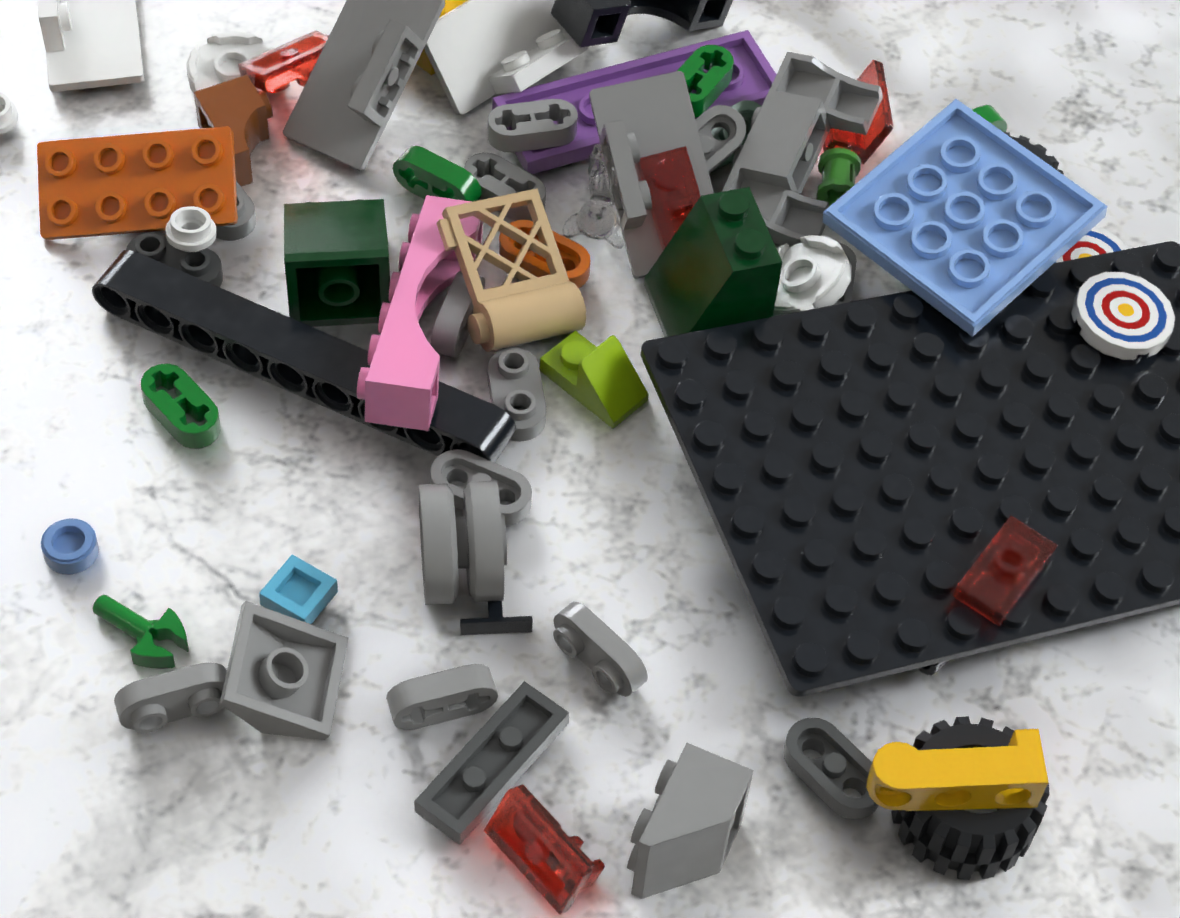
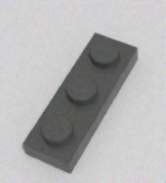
(491, 763)

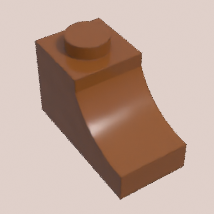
(243, 110)

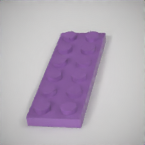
(750, 81)

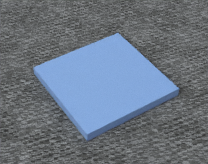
(964, 216)

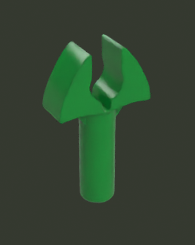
(145, 652)

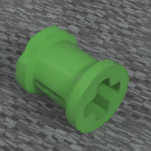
(838, 173)

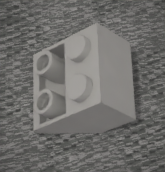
(690, 823)

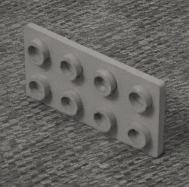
(361, 77)
(637, 122)

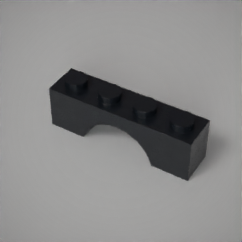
(602, 20)

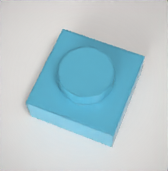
(298, 590)

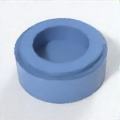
(69, 546)

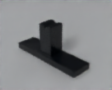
(496, 622)

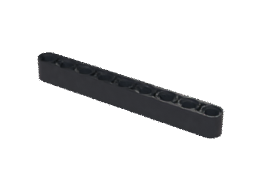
(284, 352)

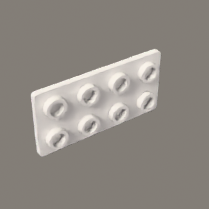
(90, 43)
(496, 49)

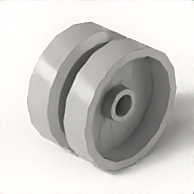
(463, 542)

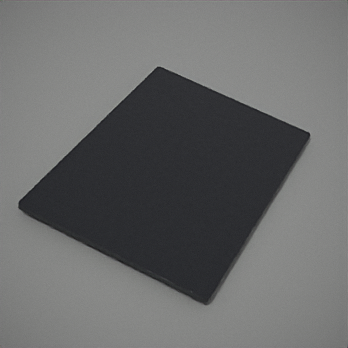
(885, 447)

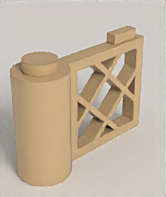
(518, 310)

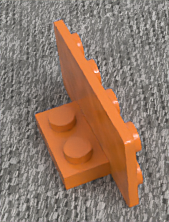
(134, 181)

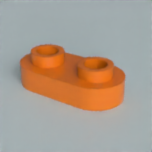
(574, 256)

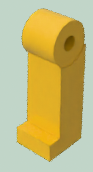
(960, 776)

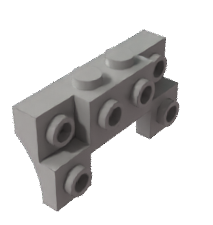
(788, 137)

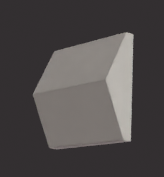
(283, 674)

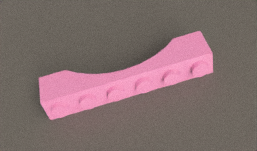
(404, 367)

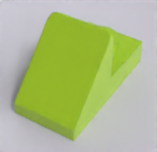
(596, 376)

